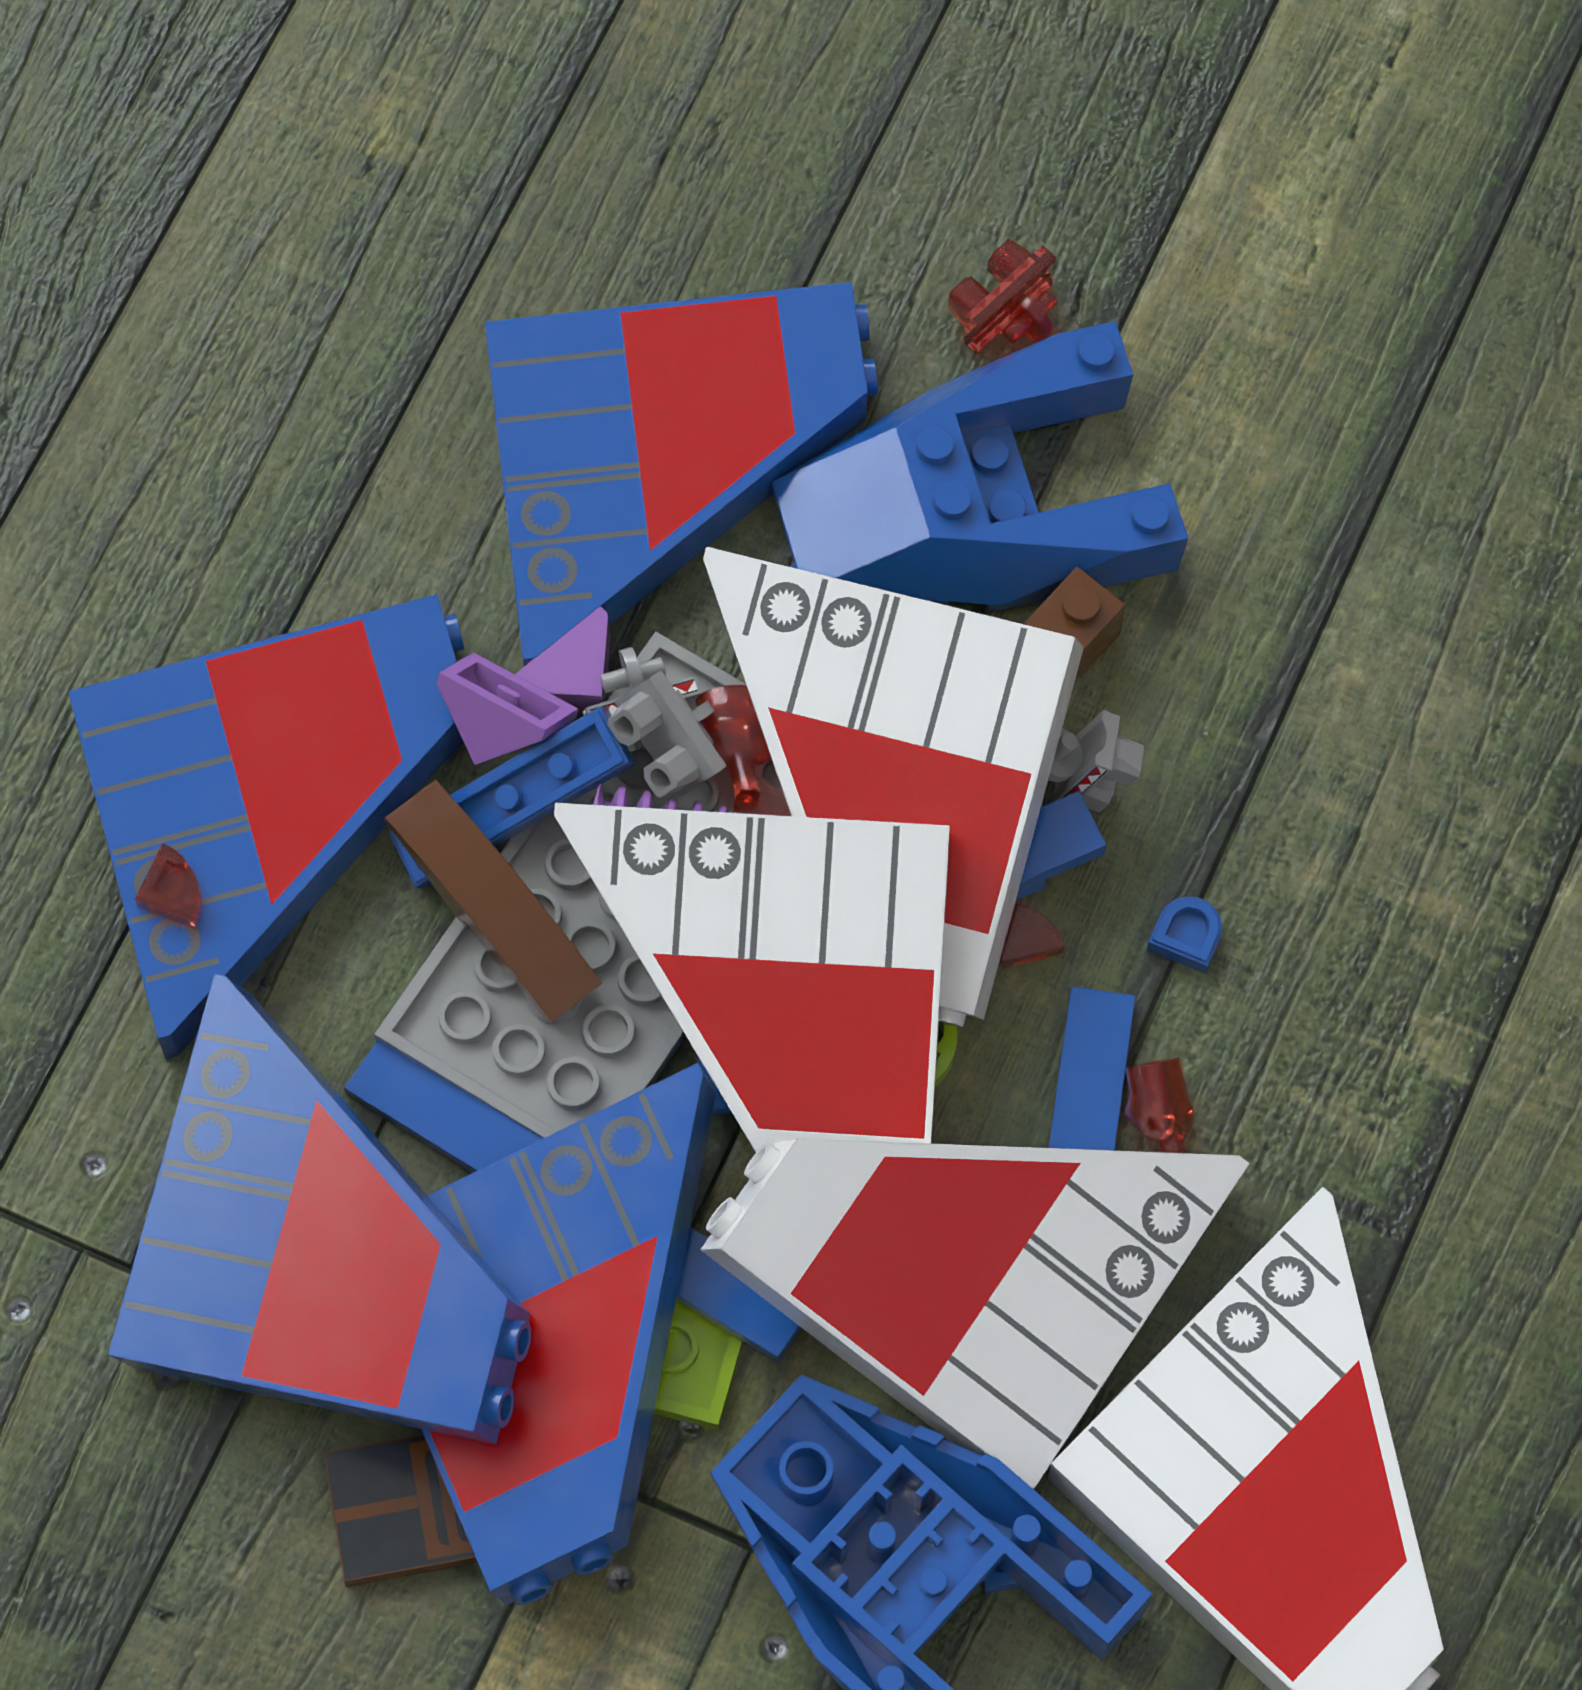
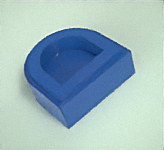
(1187, 933)

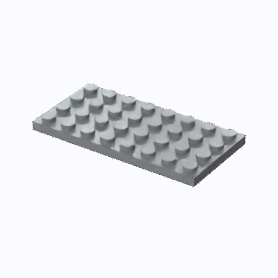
(481, 1028)

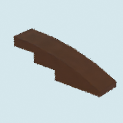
(492, 901)

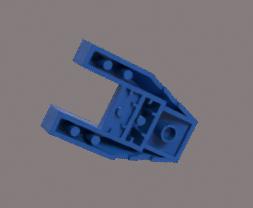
(942, 500)
(892, 1529)

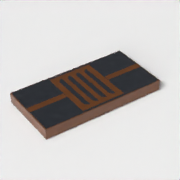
(393, 1512)

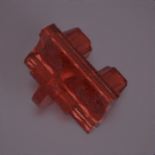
(1014, 306)

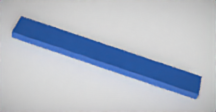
(480, 1135)

